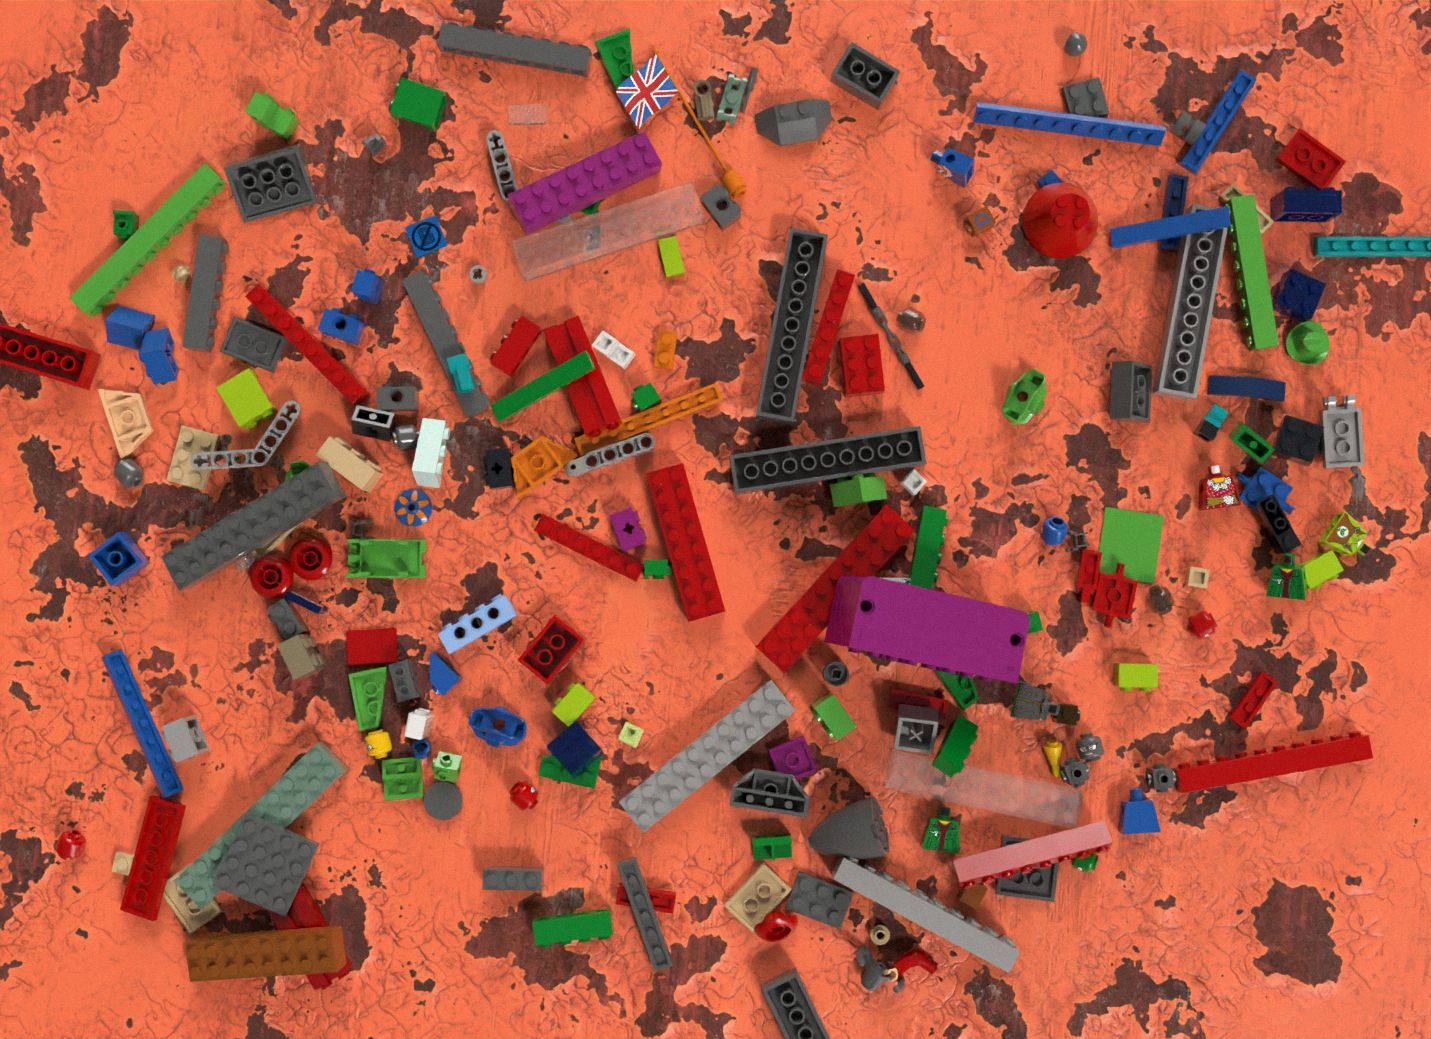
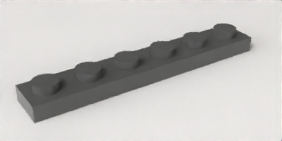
(645, 913)

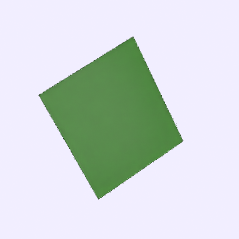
(1130, 540)

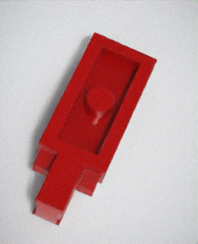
(1088, 574)

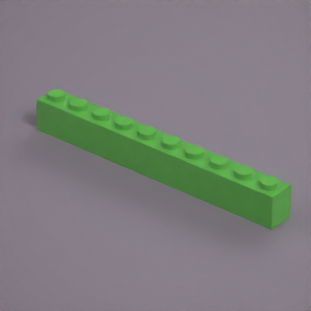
(148, 241)

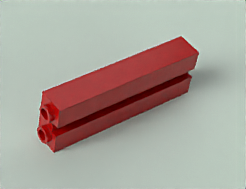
(590, 392)
(306, 914)

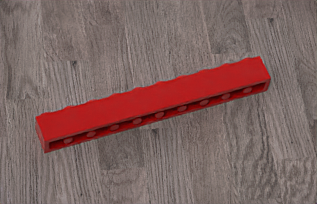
(1272, 763)

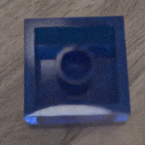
(1297, 295)
(574, 750)

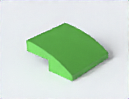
(402, 779)

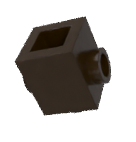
(1068, 714)

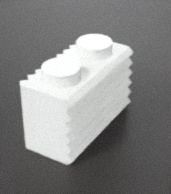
(418, 724)

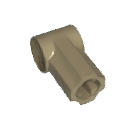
(703, 101)

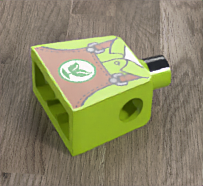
(1345, 536)

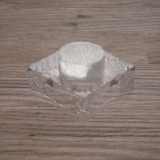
(245, 563)

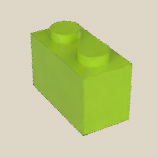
(1321, 568)
(1135, 675)
(573, 703)

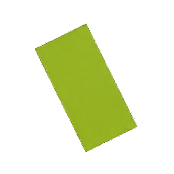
(671, 256)

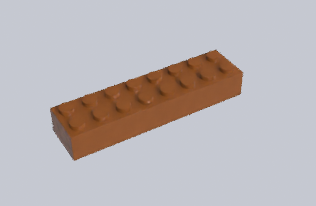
(265, 953)

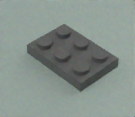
(819, 900)

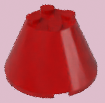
(1060, 220)

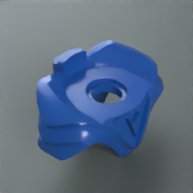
(483, 726)

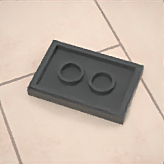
(254, 344)

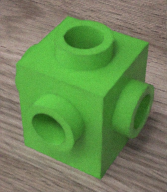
(447, 766)

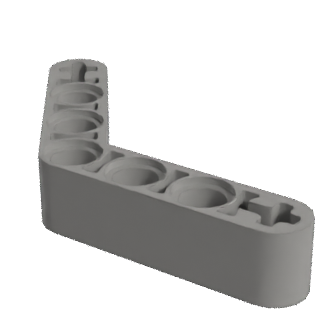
(506, 168)
(230, 455)

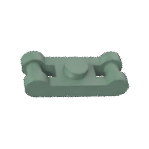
(731, 99)

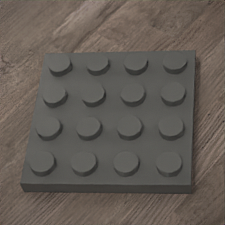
(265, 864)

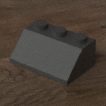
(1130, 392)

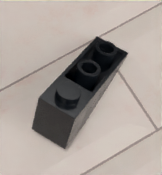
(1277, 525)

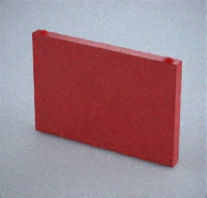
(372, 646)

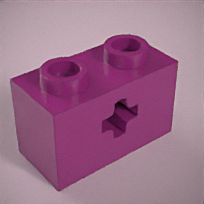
(619, 522)

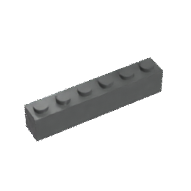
(205, 293)

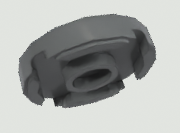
(443, 800)

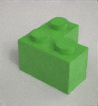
(270, 116)
(858, 490)

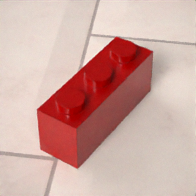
(515, 346)

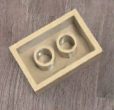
(350, 463)

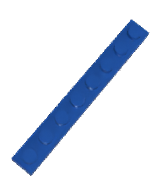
(142, 723)

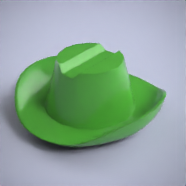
(1308, 343)

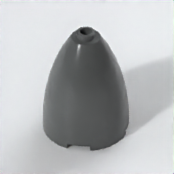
(852, 832)

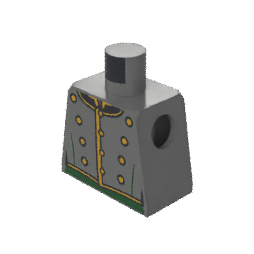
(1033, 703)

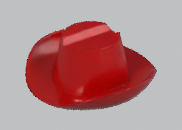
(310, 558)
(271, 576)
(776, 927)

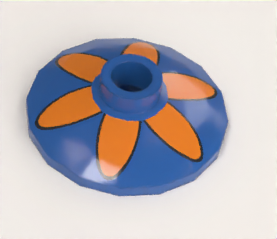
(422, 509)

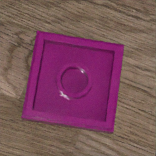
(793, 758)

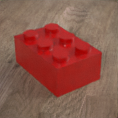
(861, 365)
(551, 649)

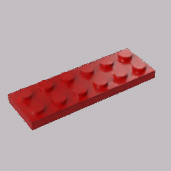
(153, 858)

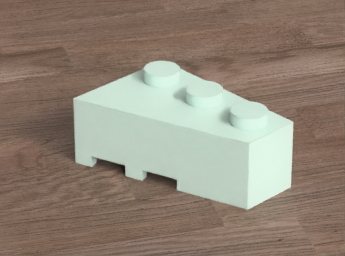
(430, 453)

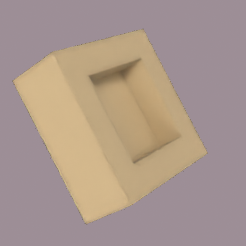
(1197, 577)
(122, 863)

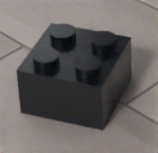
(1297, 440)

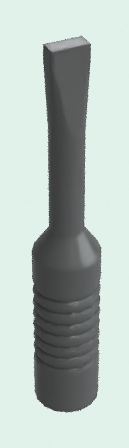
(750, 85)

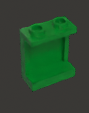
(418, 104)

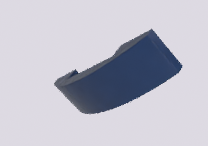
(1246, 387)

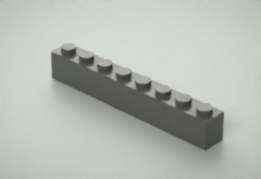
(514, 49)
(443, 338)

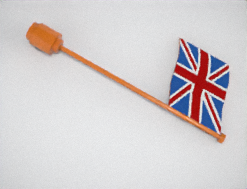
(649, 92)

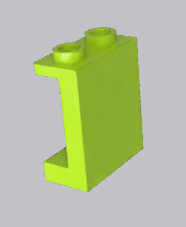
(246, 399)

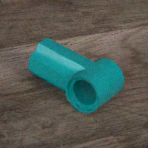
(460, 368)

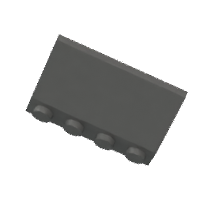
(271, 183)

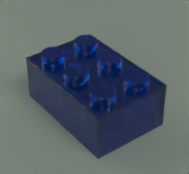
(1306, 205)

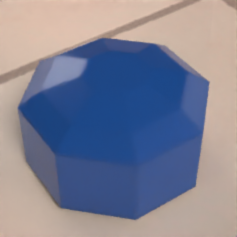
(421, 749)

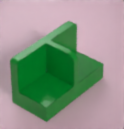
(772, 846)

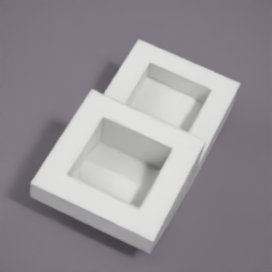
(613, 350)

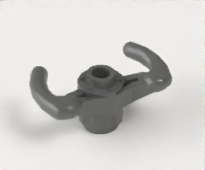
(874, 972)

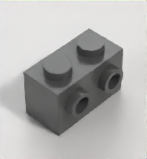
(287, 619)

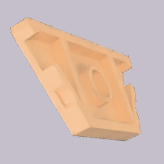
(127, 419)

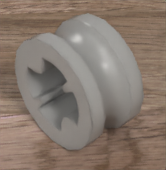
(472, 275)

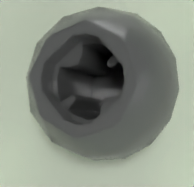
(1075, 44)

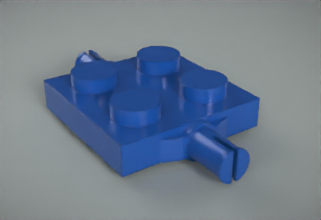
(1262, 485)

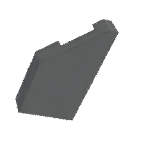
(374, 144)

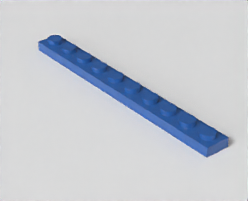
(1069, 124)

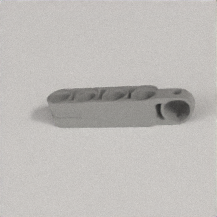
(581, 463)

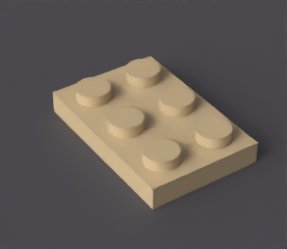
(189, 443)

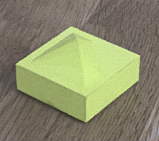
(631, 734)

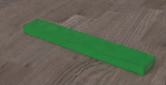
(543, 386)

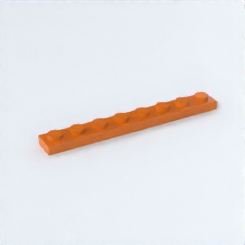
(652, 418)

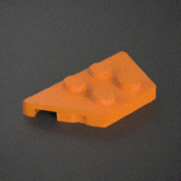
(538, 463)

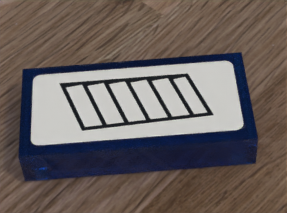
(305, 602)

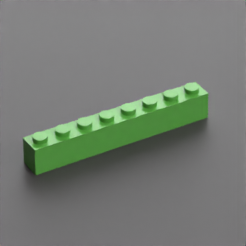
(1251, 273)

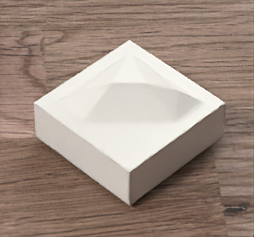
(913, 482)

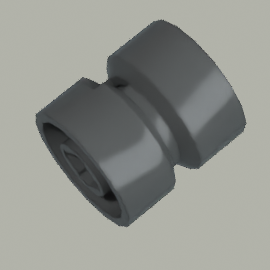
(1193, 131)
(835, 673)

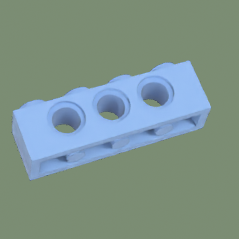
(454, 643)

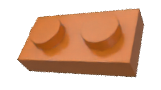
(665, 349)

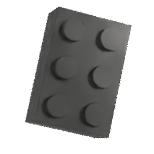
(864, 76)

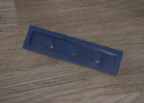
(1173, 206)

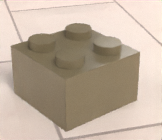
(301, 656)

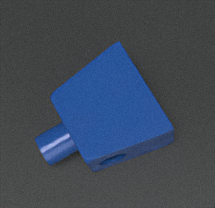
(1137, 815)

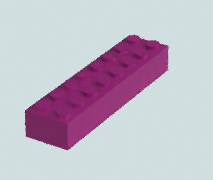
(584, 183)

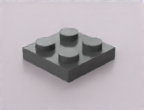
(1086, 98)

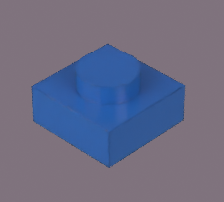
(1049, 178)

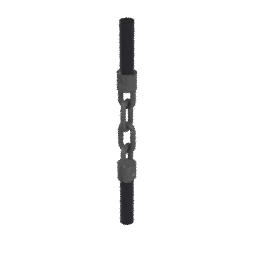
(878, 313)

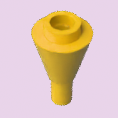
(1053, 752)

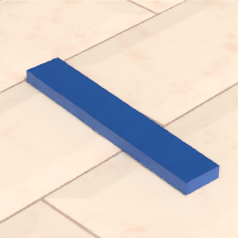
(1218, 121)
(1170, 227)

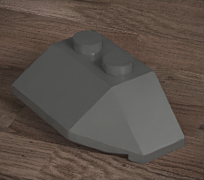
(794, 121)
(770, 793)

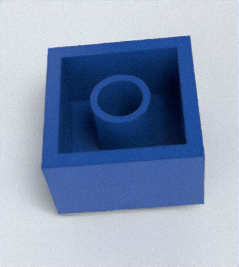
(119, 559)

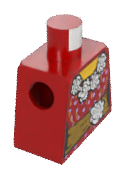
(1217, 491)

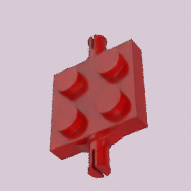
(1114, 595)

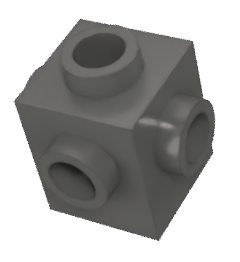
(1068, 769)
(1154, 775)

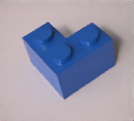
(158, 357)

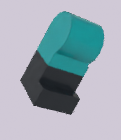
(1211, 423)

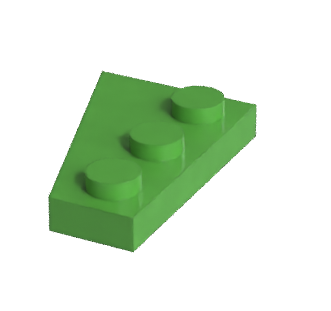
(368, 696)

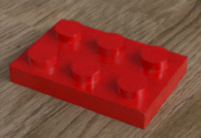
(1310, 160)

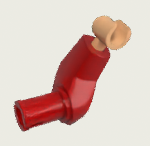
(911, 959)

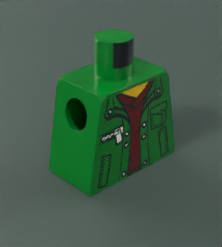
(1288, 579)
(941, 833)

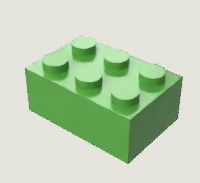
(835, 718)

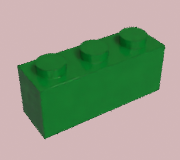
(955, 746)

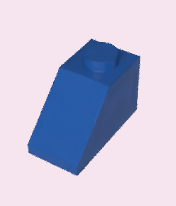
(442, 675)

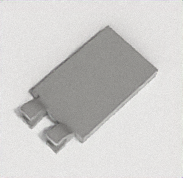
(1342, 433)

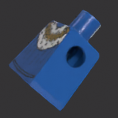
(954, 166)

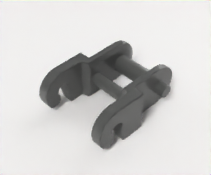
(361, 529)
(1076, 540)

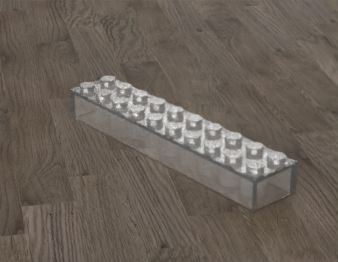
(608, 232)
(984, 789)

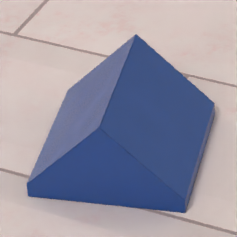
(128, 327)

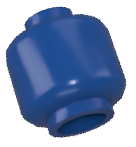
(1053, 531)

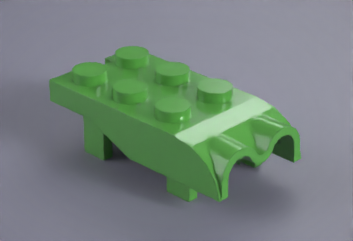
(386, 558)

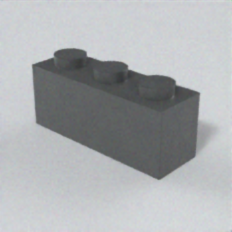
(513, 878)

